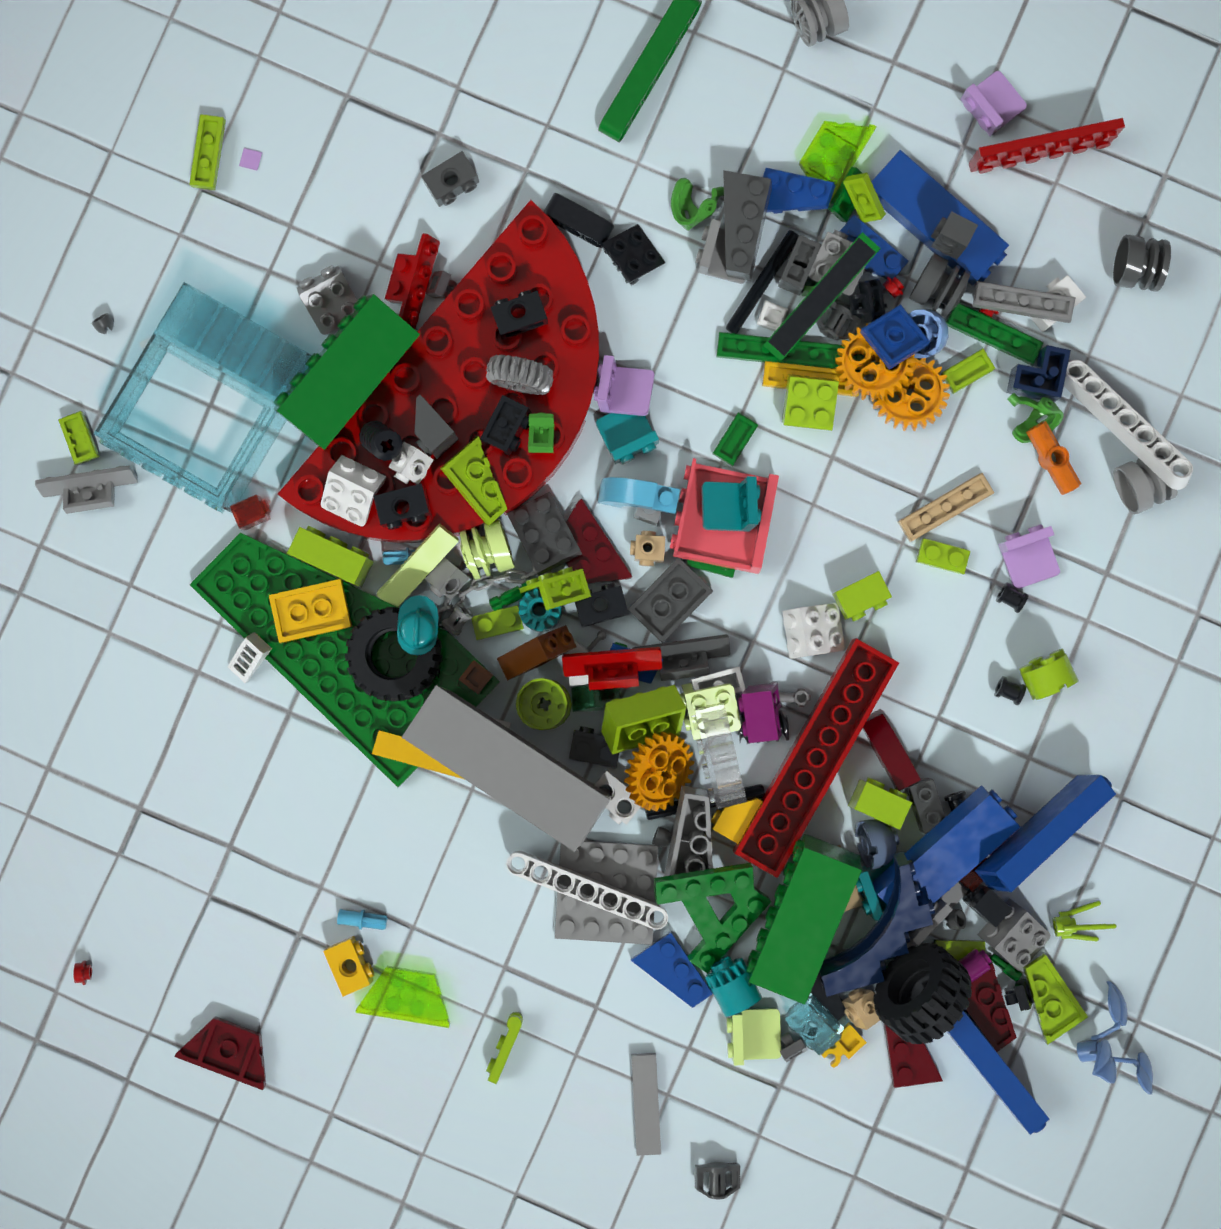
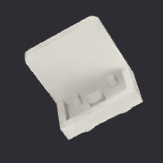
(351, 490)
(813, 630)

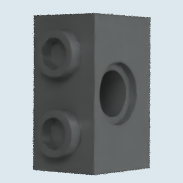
(457, 167)

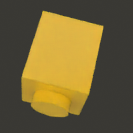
(735, 819)

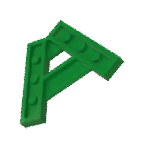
(694, 888)

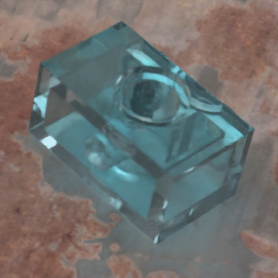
(816, 1038)

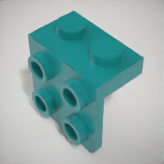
(626, 436)
(731, 505)
(872, 903)

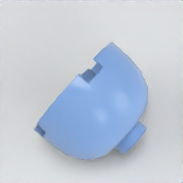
(934, 328)

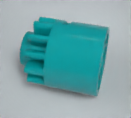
(538, 623)
(731, 986)

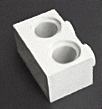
(618, 794)

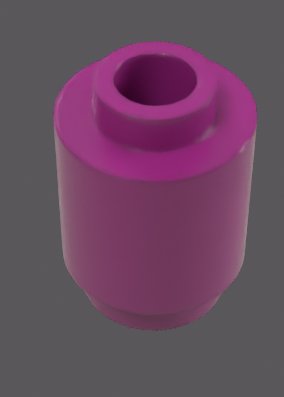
(976, 963)

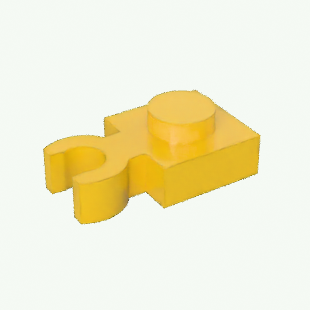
(848, 1045)

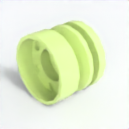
(486, 550)

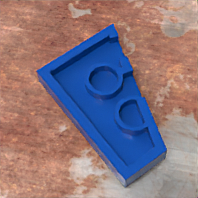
(797, 192)
(887, 261)
(671, 968)

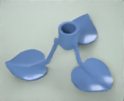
(1101, 1050)

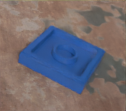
(895, 337)

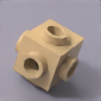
(657, 544)
(861, 1008)

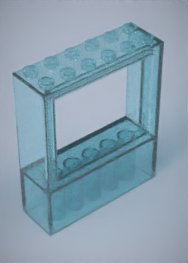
(232, 353)

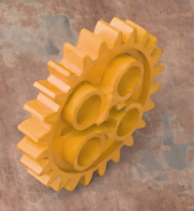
(885, 380)
(901, 412)
(659, 771)

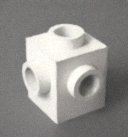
(410, 464)

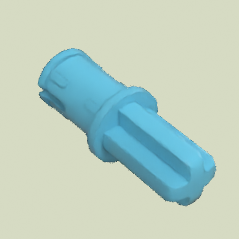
(396, 557)
(362, 919)

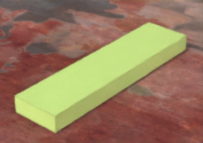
(417, 566)

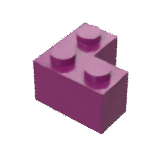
(761, 714)

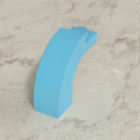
(638, 493)

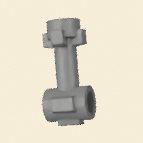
(800, 697)

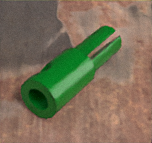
(1006, 967)

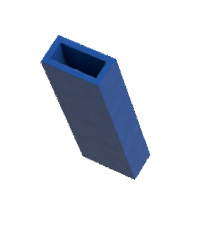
(920, 204)
(1045, 832)
(955, 845)
(998, 1075)

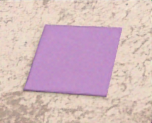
(250, 159)

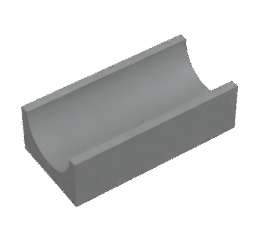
(507, 767)

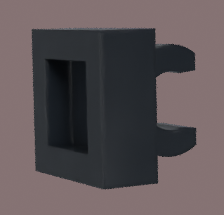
(1019, 995)

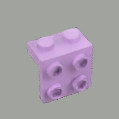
(993, 102)
(623, 389)
(1029, 556)

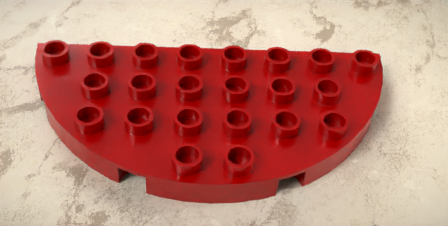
(450, 373)

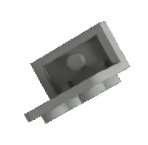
(829, 252)
(712, 258)
(327, 298)
(1016, 937)

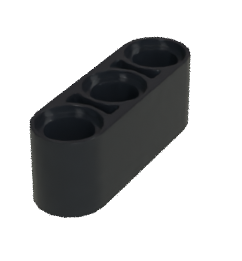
(578, 220)

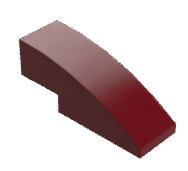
(890, 752)

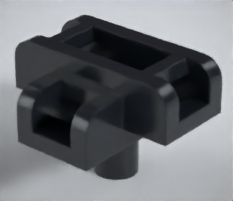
(864, 300)

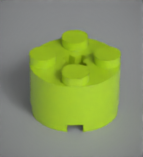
(1048, 675)

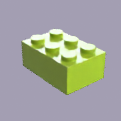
(331, 555)
(639, 716)

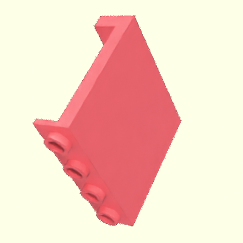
(721, 548)

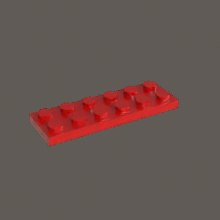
(1049, 144)

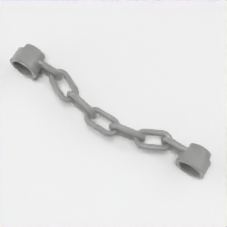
(491, 579)

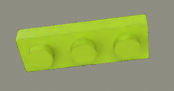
(207, 152)

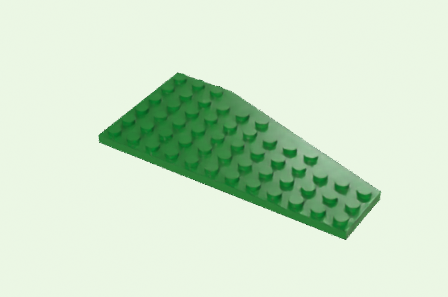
(239, 590)

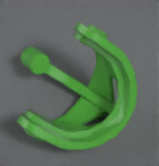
(682, 201)
(1043, 407)

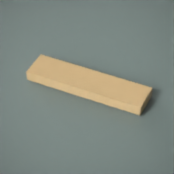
(946, 507)

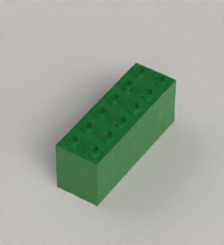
(345, 370)
(803, 918)

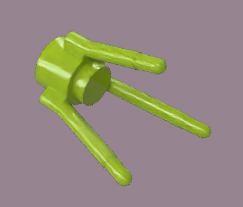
(1066, 926)

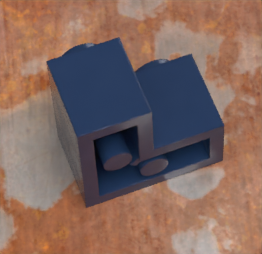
(1043, 380)

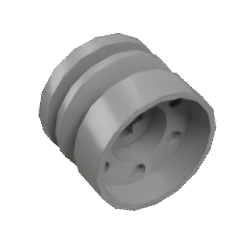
(817, 17)
(1140, 486)

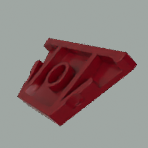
(598, 555)
(227, 1051)

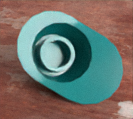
(417, 625)

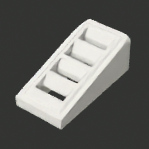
(259, 646)

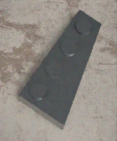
(744, 215)

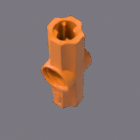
(1061, 470)

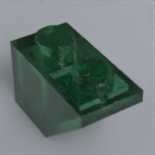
(592, 700)

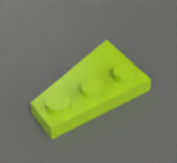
(473, 479)
(1053, 1000)

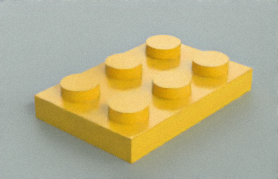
(310, 611)

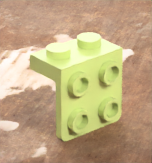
(708, 696)
(754, 1035)

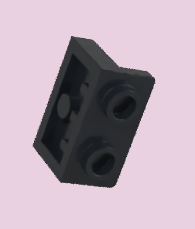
(506, 425)
(591, 748)

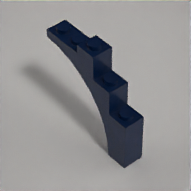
(888, 938)

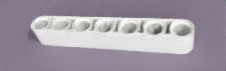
(1130, 434)
(596, 898)

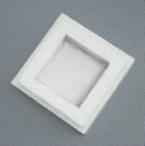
(771, 316)

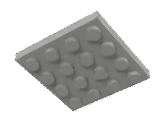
(616, 864)

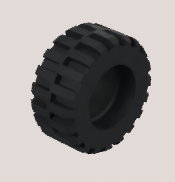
(369, 678)
(923, 993)

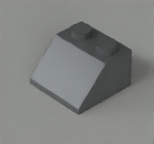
(433, 432)

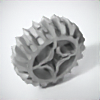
(519, 374)

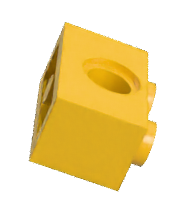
(348, 980)

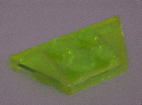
(835, 151)
(406, 997)

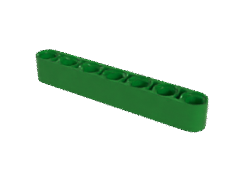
(648, 68)

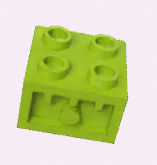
(560, 587)

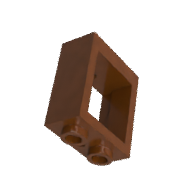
(536, 652)

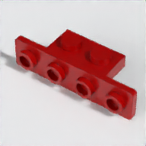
(411, 279)
(612, 667)

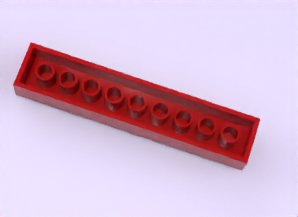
(816, 756)

